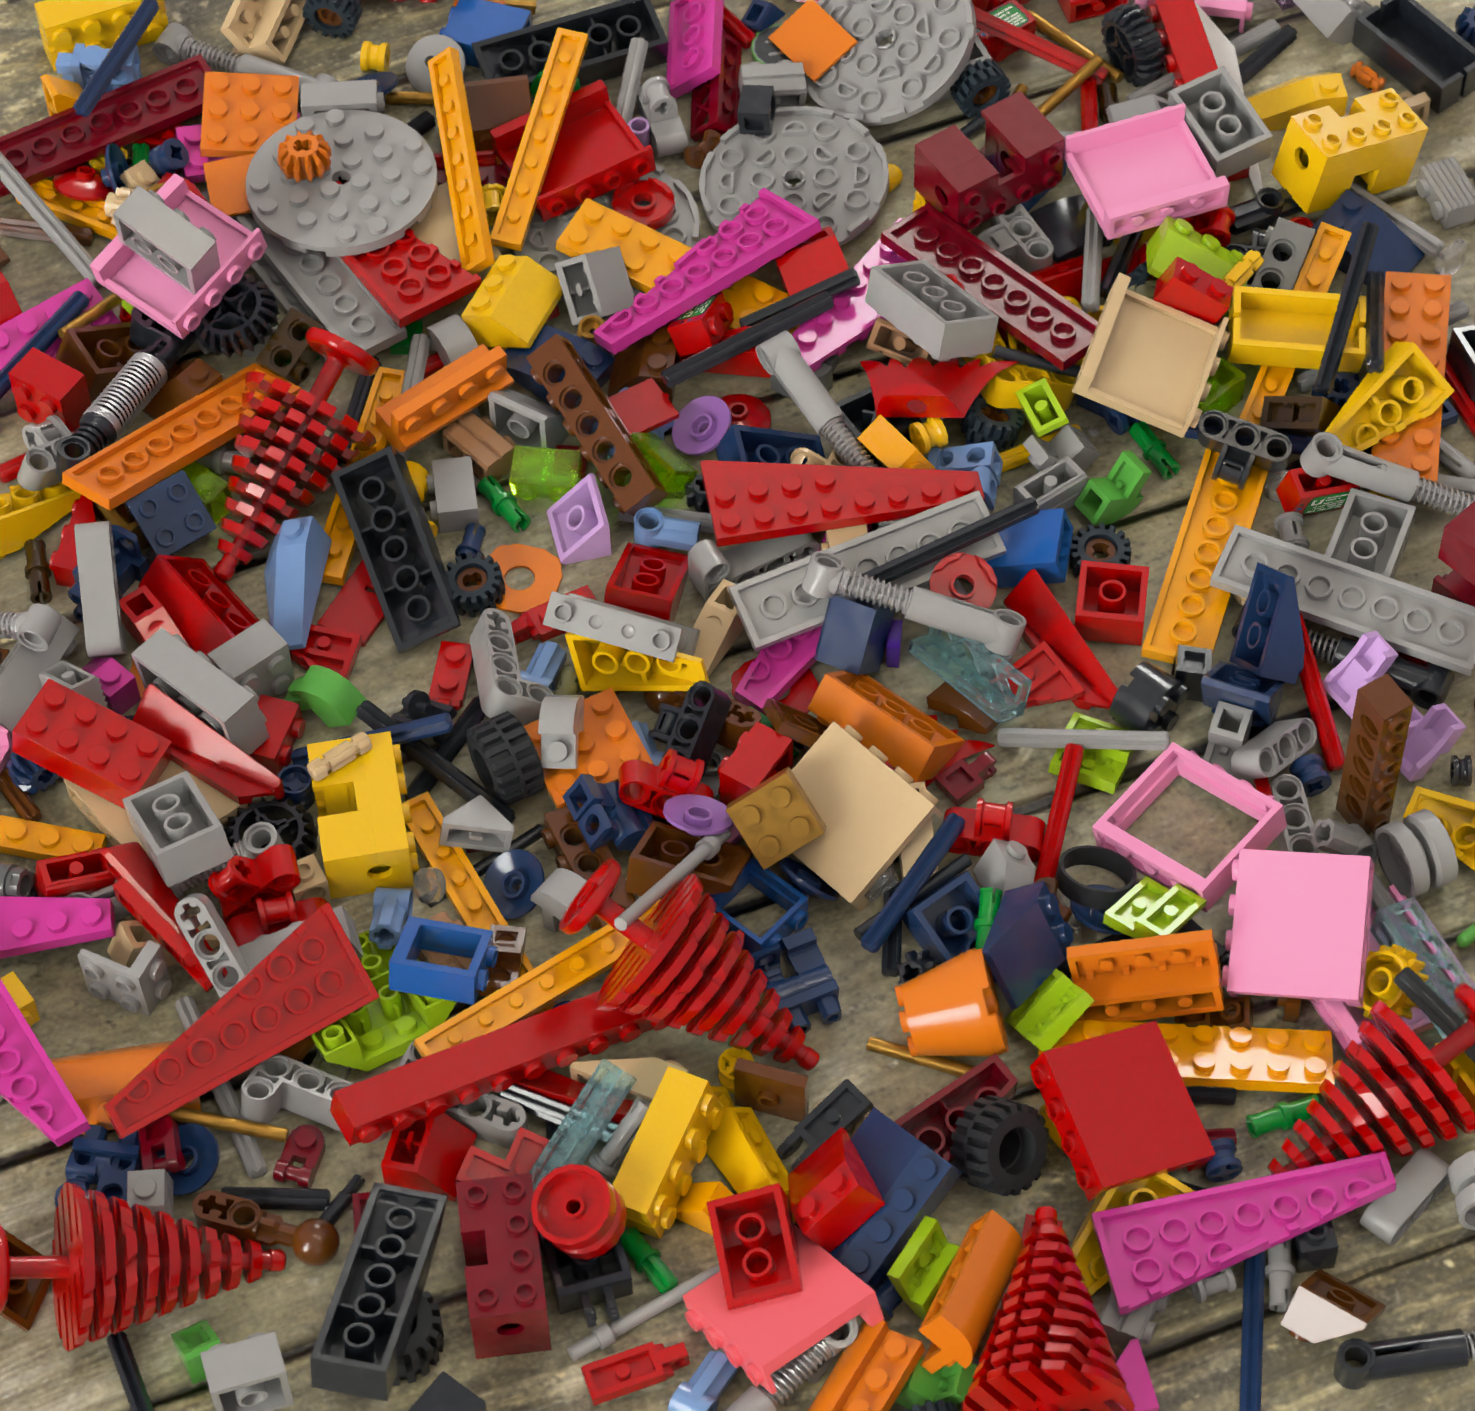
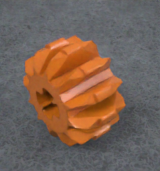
(304, 156)

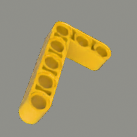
(1002, 387)

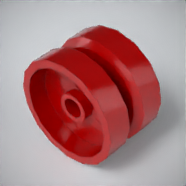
(578, 1211)

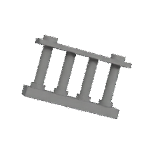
(620, 626)

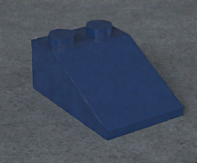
(1392, 248)
(596, 360)
(764, 445)
(1270, 628)
(1243, 688)
(946, 918)
(1026, 941)

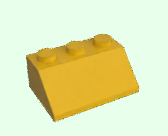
(512, 303)

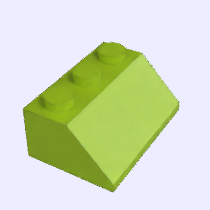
(1179, 239)

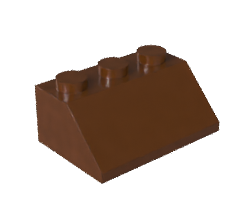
(494, 104)
(644, 361)

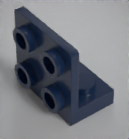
(170, 515)

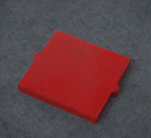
(644, 407)

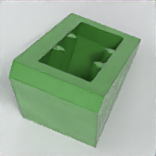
(190, 1343)

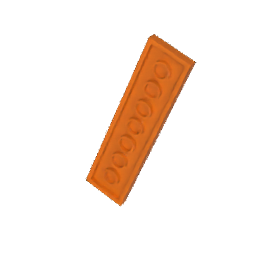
(1417, 313)
(166, 443)

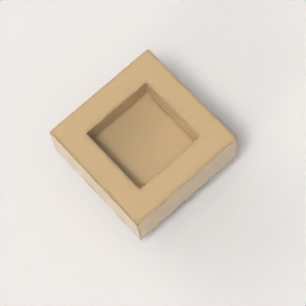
(141, 175)

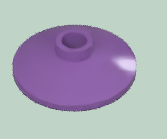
(701, 425)
(697, 815)

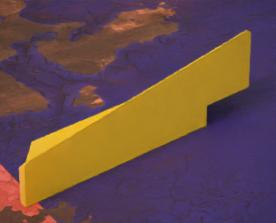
(743, 1149)

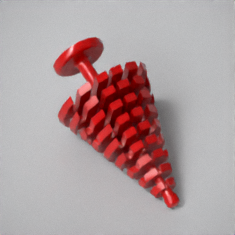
(289, 448)
(688, 970)
(1402, 1083)
(126, 1265)
(1050, 1340)

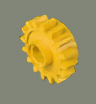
(1379, 976)

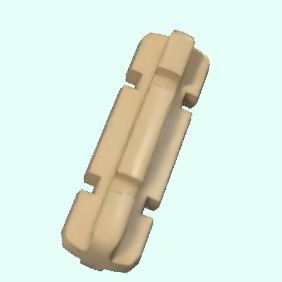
(339, 756)

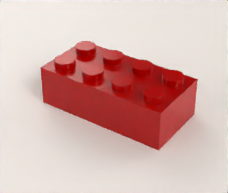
(90, 744)

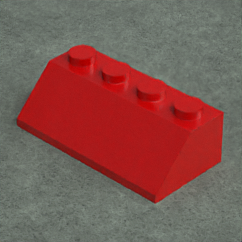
(197, 601)

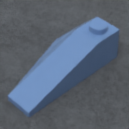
(295, 577)

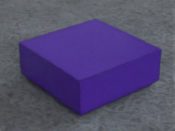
(893, 645)

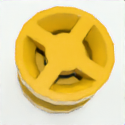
(375, 57)
(928, 434)
(726, 1065)

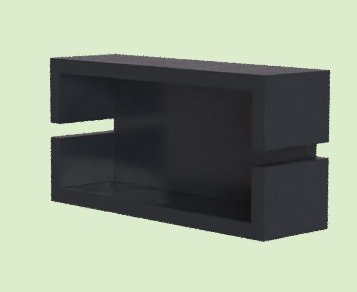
(1417, 51)

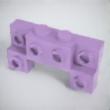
(1427, 734)

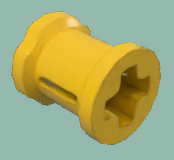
(493, 197)

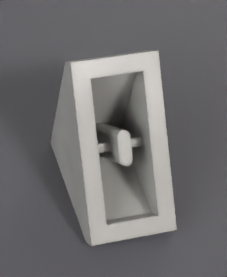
(477, 827)

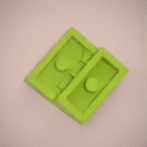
(1099, 767)
(1153, 909)
(1049, 1011)
(922, 1266)

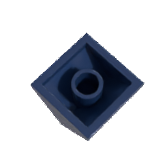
(854, 634)

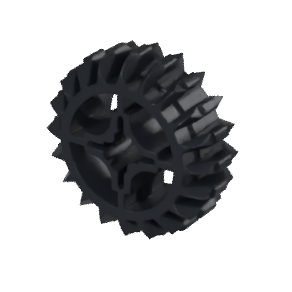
(1133, 44)
(239, 319)
(289, 821)

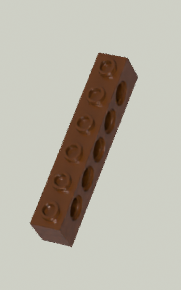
(547, 364)
(1374, 754)
(561, 832)

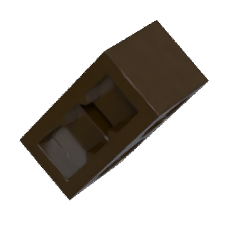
(287, 345)
(1298, 414)

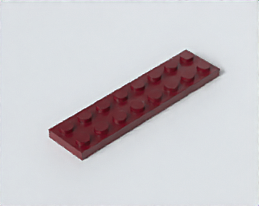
(117, 118)
(1021, 301)

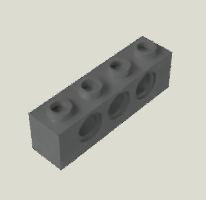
(1286, 238)

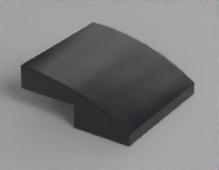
(1065, 226)

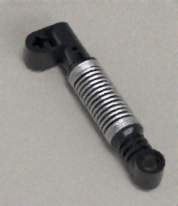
(126, 393)

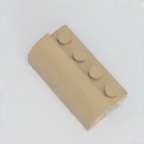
(264, 27)

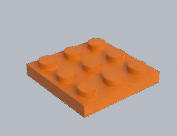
(245, 111)
(602, 746)

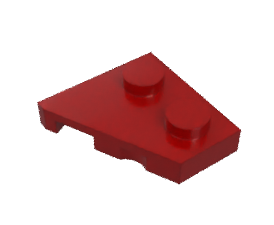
(329, 649)
(1049, 677)

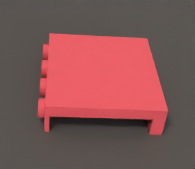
(780, 1329)

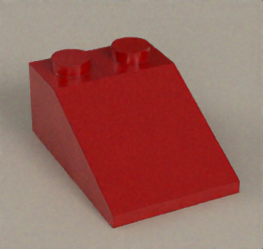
(648, 581)
(833, 1192)
(755, 1245)

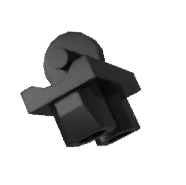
(418, 706)

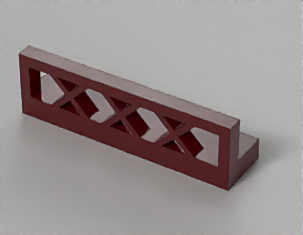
(723, 96)

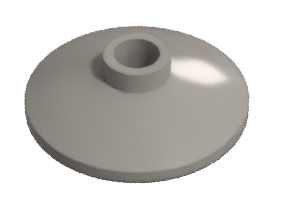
(423, 51)

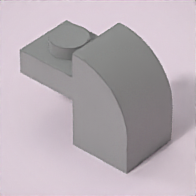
(451, 339)
(1067, 442)
(559, 726)
(1227, 733)
(556, 895)

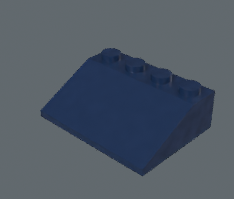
(912, 1185)

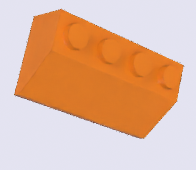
(887, 722)

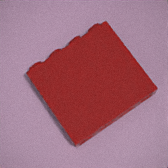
(590, 155)
(1121, 1108)

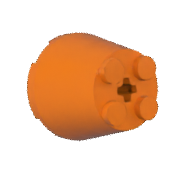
(953, 1009)

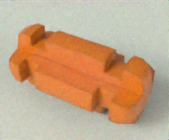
(1367, 77)

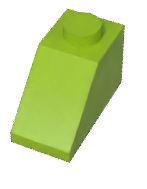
(1041, 407)

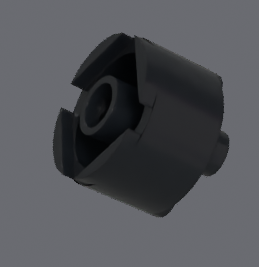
(1149, 700)

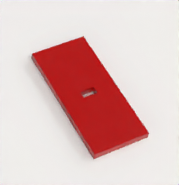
(355, 607)

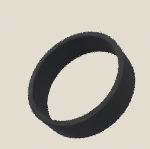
(1099, 857)

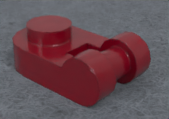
(159, 1136)
(304, 1146)

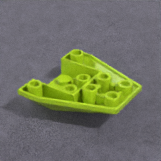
(385, 1025)

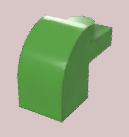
(1117, 494)
(327, 695)
(945, 1384)

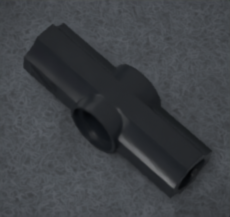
(1263, 210)

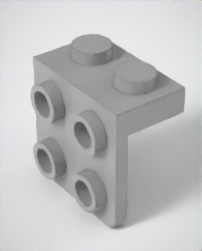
(133, 987)

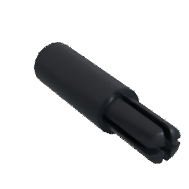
(342, 1200)

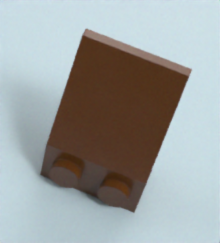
(98, 353)
(667, 846)

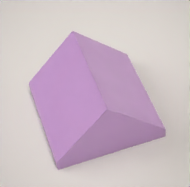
(580, 523)

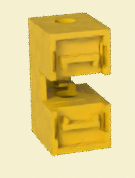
(1327, 151)
(365, 820)

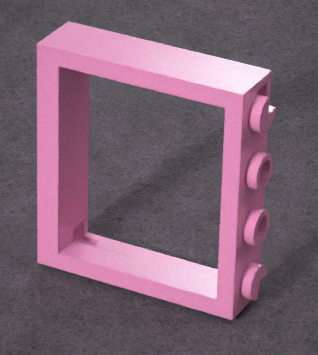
(1175, 761)

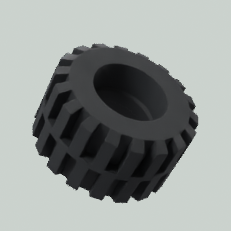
(505, 758)
(1000, 1145)
(423, 1343)

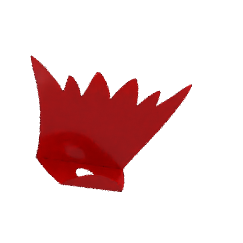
(928, 390)

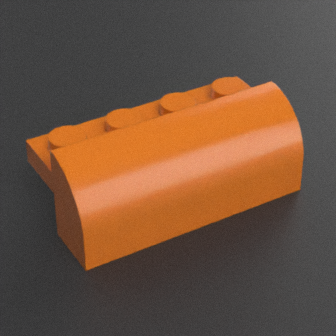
(443, 397)
(1149, 976)
(102, 1074)
(970, 1292)
(870, 1371)

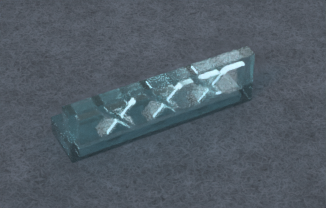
(971, 676)
(1390, 930)
(584, 1120)

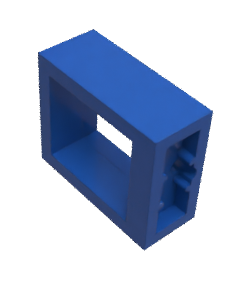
(777, 890)
(437, 980)

